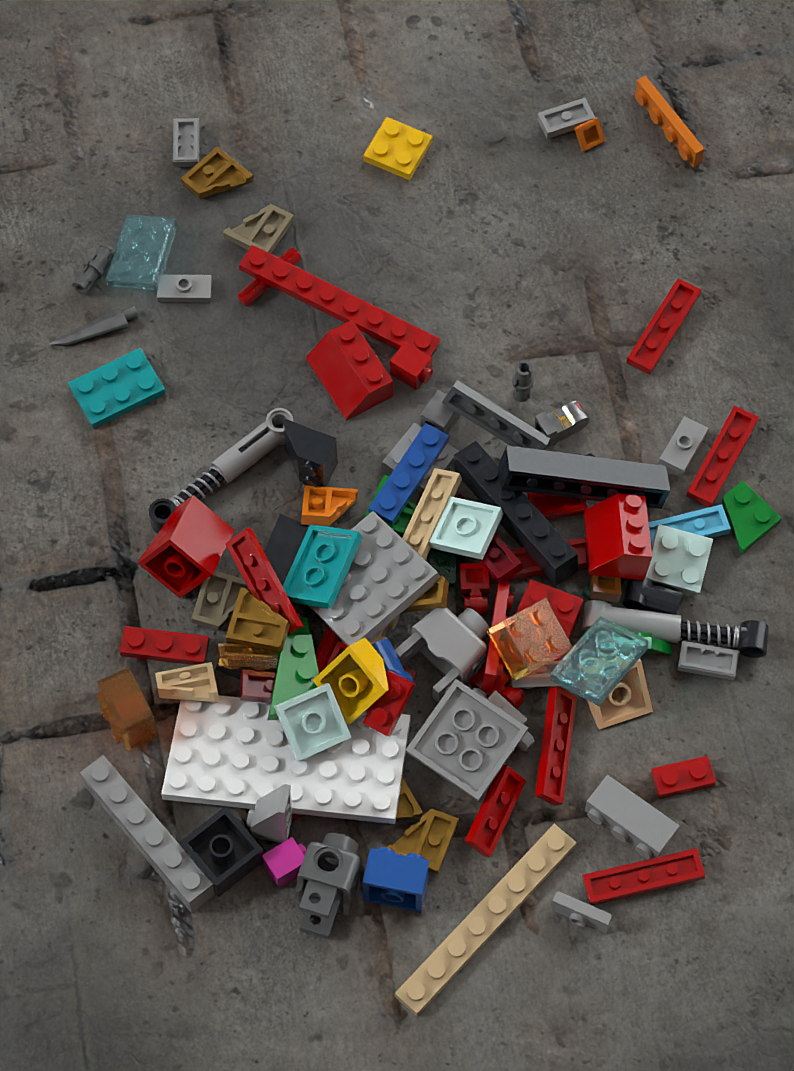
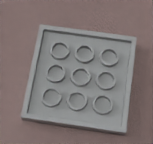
(379, 583)

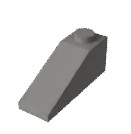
(272, 816)

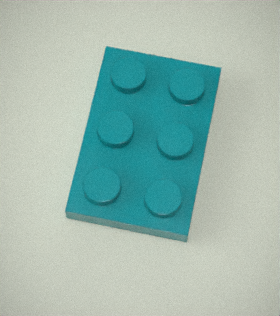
(116, 388)
(321, 565)

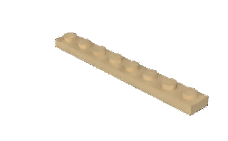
(485, 920)

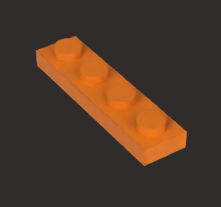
(669, 121)

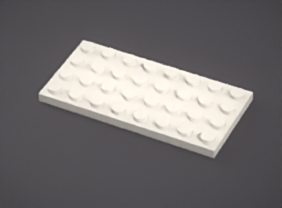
(235, 756)

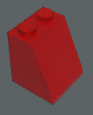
(187, 547)

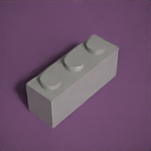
(631, 818)

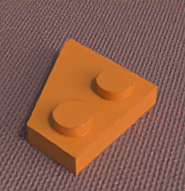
(326, 504)

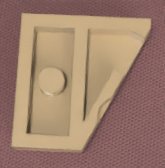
(188, 683)

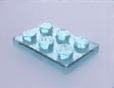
(142, 252)
(599, 660)

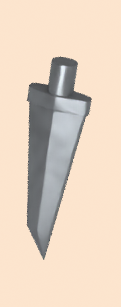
(106, 323)

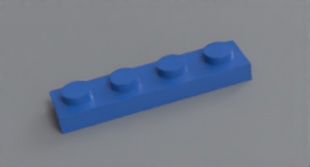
(409, 473)

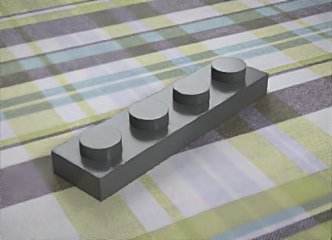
(493, 418)

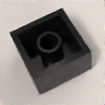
(223, 850)

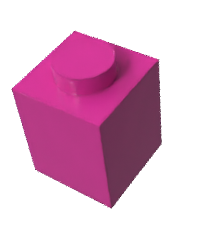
(284, 861)

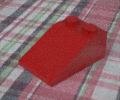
(564, 605)

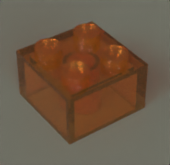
(530, 639)
(126, 709)

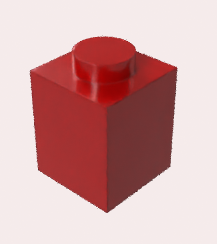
(411, 366)

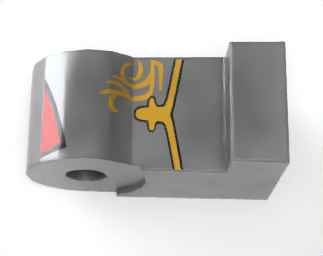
(562, 422)

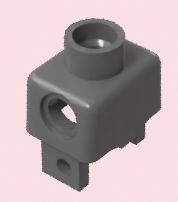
(327, 882)

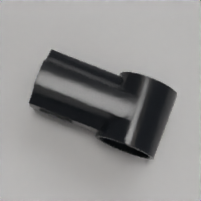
(647, 596)

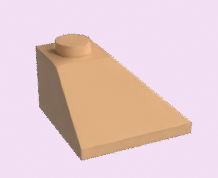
(625, 701)

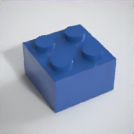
(396, 879)

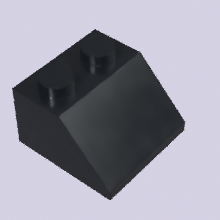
(311, 453)

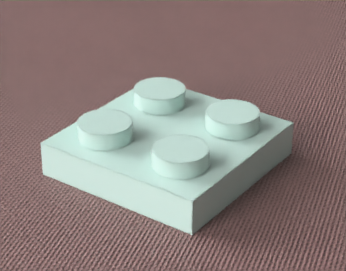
(466, 527)
(679, 559)
(312, 722)

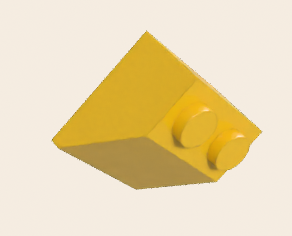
(355, 679)

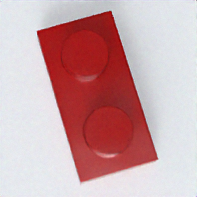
(388, 708)
(683, 777)

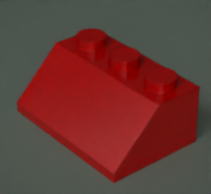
(350, 371)
(618, 537)

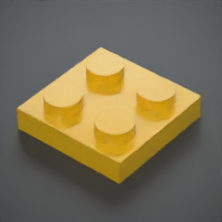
(398, 148)

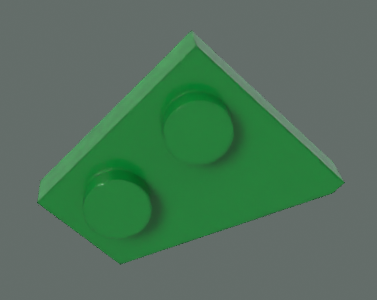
(748, 515)

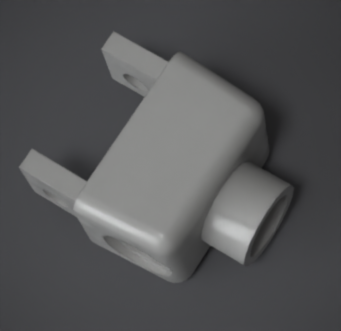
(449, 644)

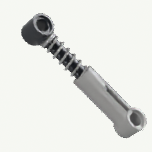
(227, 465)
(748, 638)

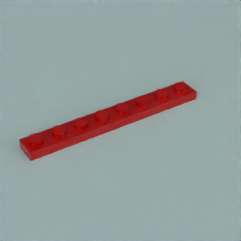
(335, 301)

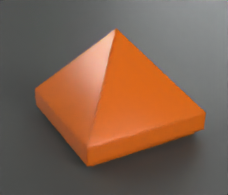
(589, 134)

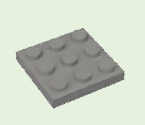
(466, 740)

